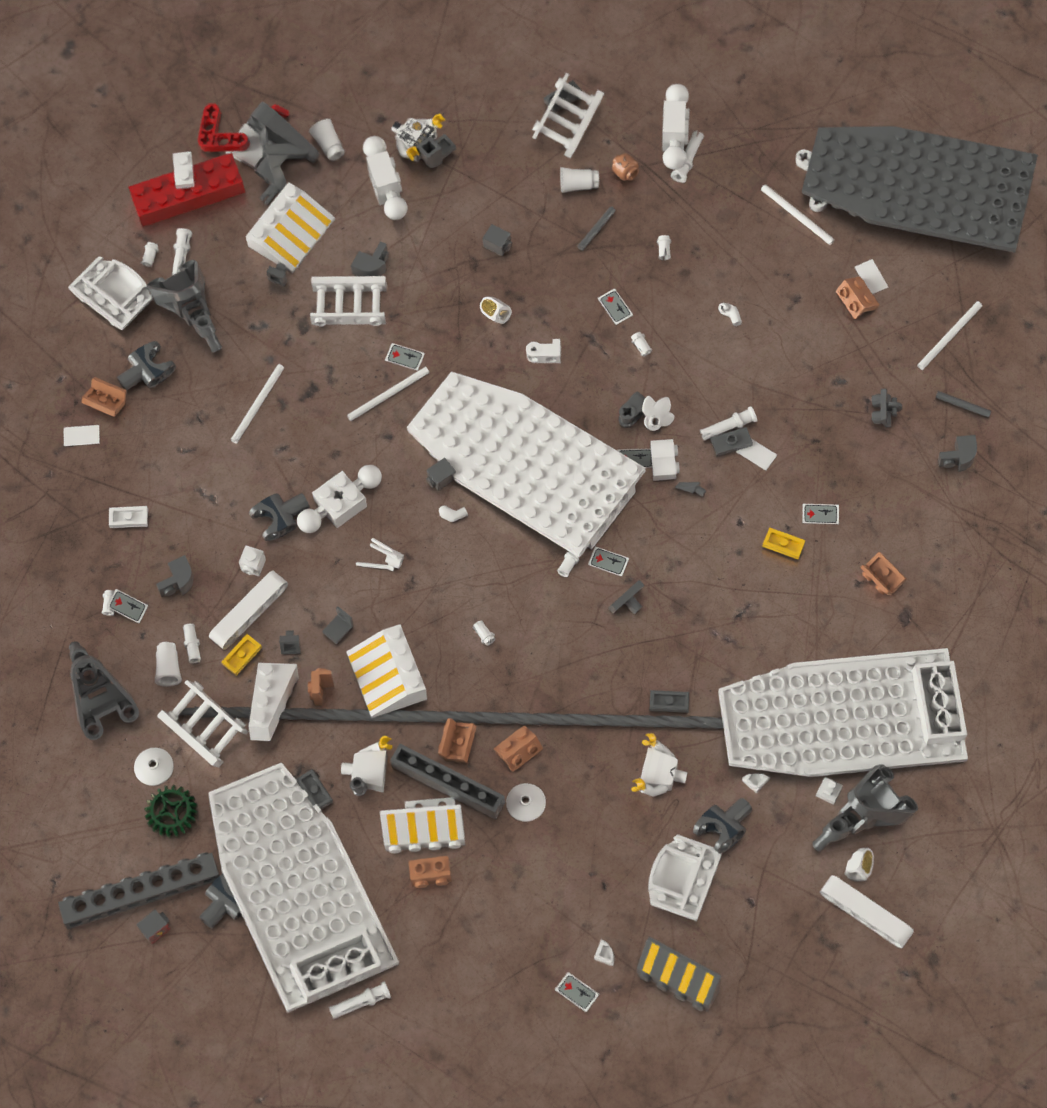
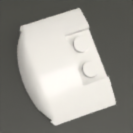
(112, 291)
(683, 876)

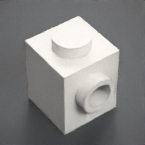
(252, 561)

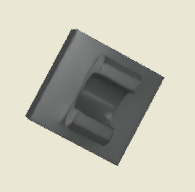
(277, 274)
(290, 643)

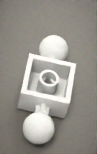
(675, 126)
(384, 178)
(329, 496)

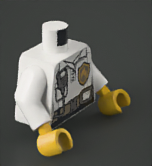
(414, 133)

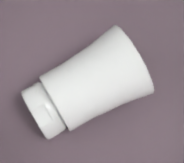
(327, 138)
(578, 179)
(167, 665)

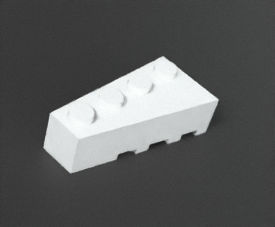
(271, 691)

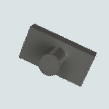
(628, 599)

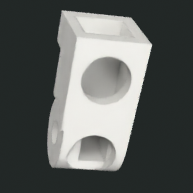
(544, 352)

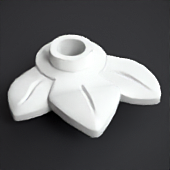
(657, 410)

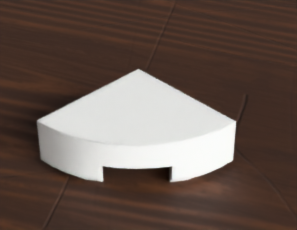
(756, 781)
(604, 953)

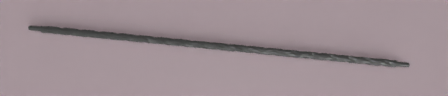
(480, 717)

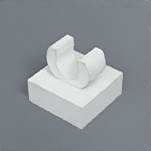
(829, 790)

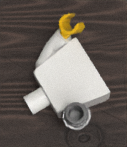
(368, 767)

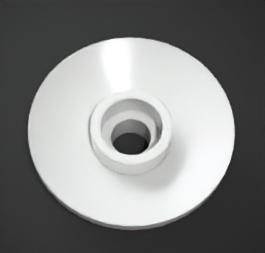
(160, 772)
(525, 811)

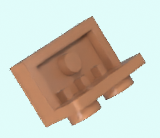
(857, 296)
(105, 397)
(883, 574)
(320, 679)
(456, 741)
(518, 748)
(430, 871)

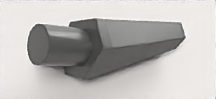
(691, 487)

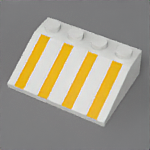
(289, 227)
(387, 672)
(423, 828)

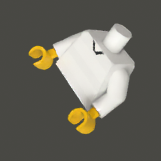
(658, 770)

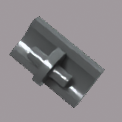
(889, 408)

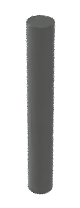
(597, 227)
(963, 404)

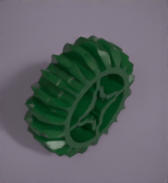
(164, 815)

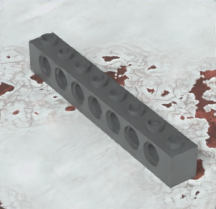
(131, 900)

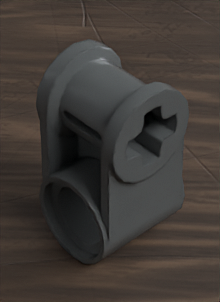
(631, 410)

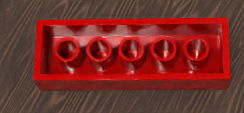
(213, 182)

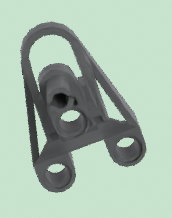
(288, 145)
(182, 288)
(94, 708)
(874, 803)

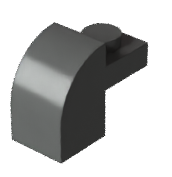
(434, 151)
(371, 265)
(962, 456)
(181, 579)

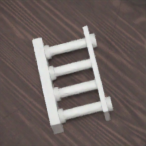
(585, 115)
(348, 284)
(184, 731)

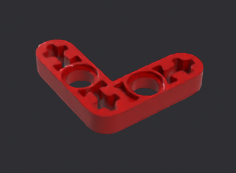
(214, 137)

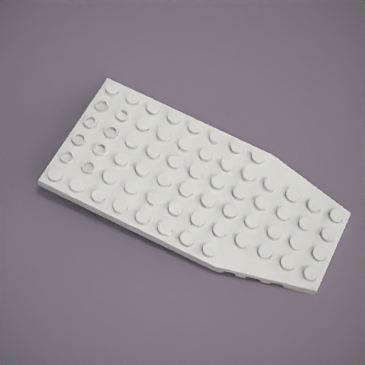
(527, 460)
(847, 715)
(296, 888)

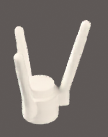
(393, 557)

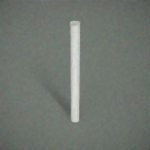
(796, 213)
(953, 331)
(387, 394)
(258, 402)

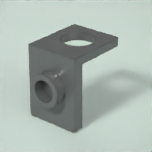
(338, 626)

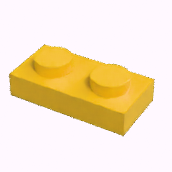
(783, 543)
(241, 654)

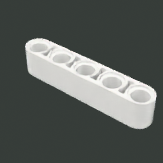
(248, 610)
(866, 911)

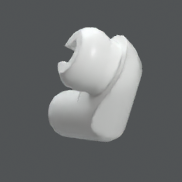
(730, 311)
(452, 515)

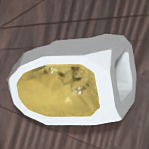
(495, 309)
(860, 865)

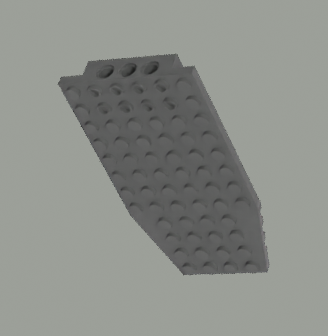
(923, 182)

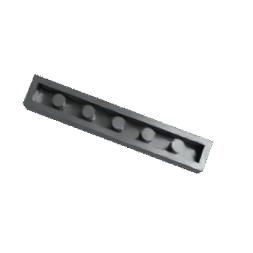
(447, 781)

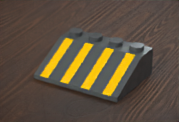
(678, 974)

